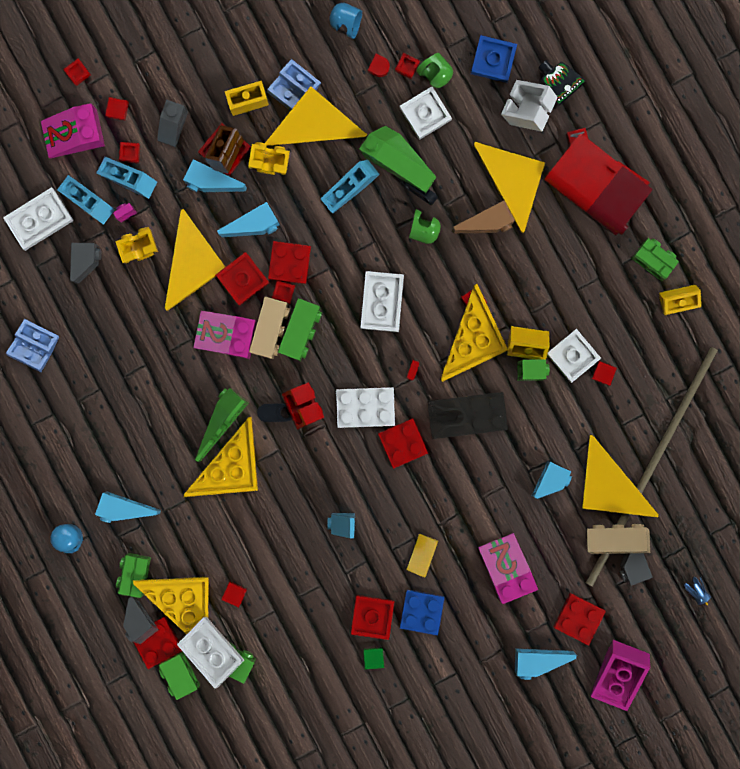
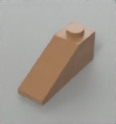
(488, 221)

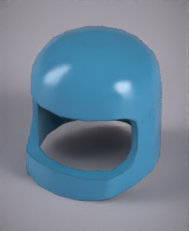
(347, 15)
(66, 538)

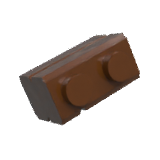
(224, 149)

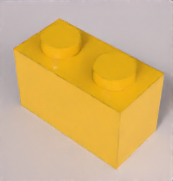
(246, 98)
(528, 343)

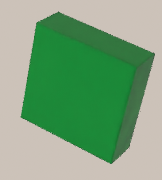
(373, 658)

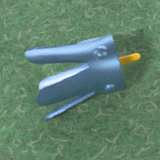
(700, 595)

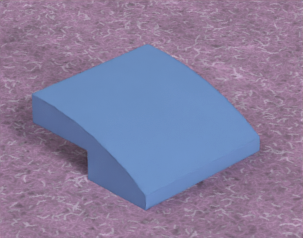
(292, 84)
(32, 345)

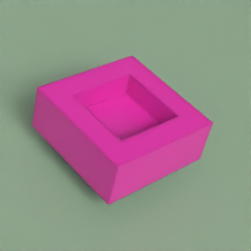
(124, 212)

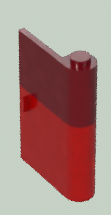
(598, 185)

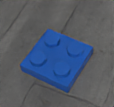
(494, 59)
(422, 612)

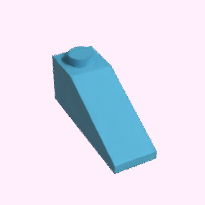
(127, 177)
(208, 180)
(350, 185)
(86, 199)
(256, 222)
(115, 508)
(342, 524)
(537, 662)

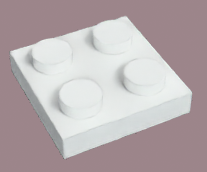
(425, 113)
(573, 356)

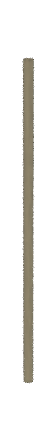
(660, 450)

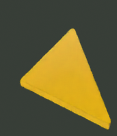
(314, 120)
(514, 178)
(192, 262)
(476, 338)
(231, 468)
(609, 487)
(178, 598)

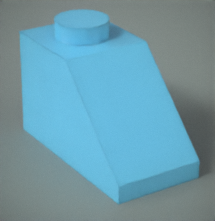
(551, 480)

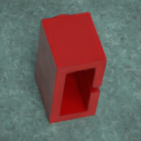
(302, 405)

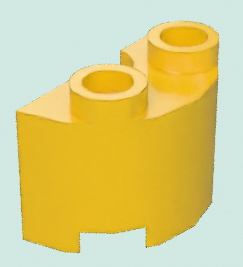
(267, 159)
(138, 246)

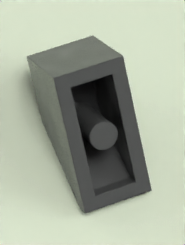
(171, 123)
(84, 260)
(634, 568)
(138, 622)

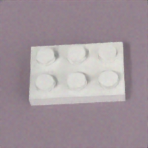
(38, 219)
(382, 301)
(365, 407)
(210, 652)

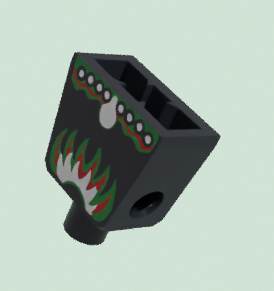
(561, 80)

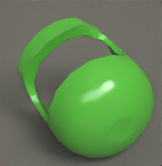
(438, 72)
(423, 230)

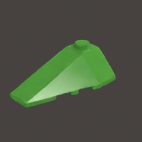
(396, 156)
(224, 414)

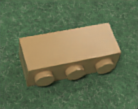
(269, 328)
(618, 539)

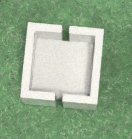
(533, 103)

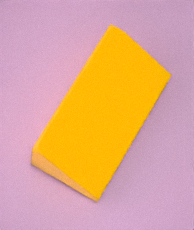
(680, 299)
(422, 555)

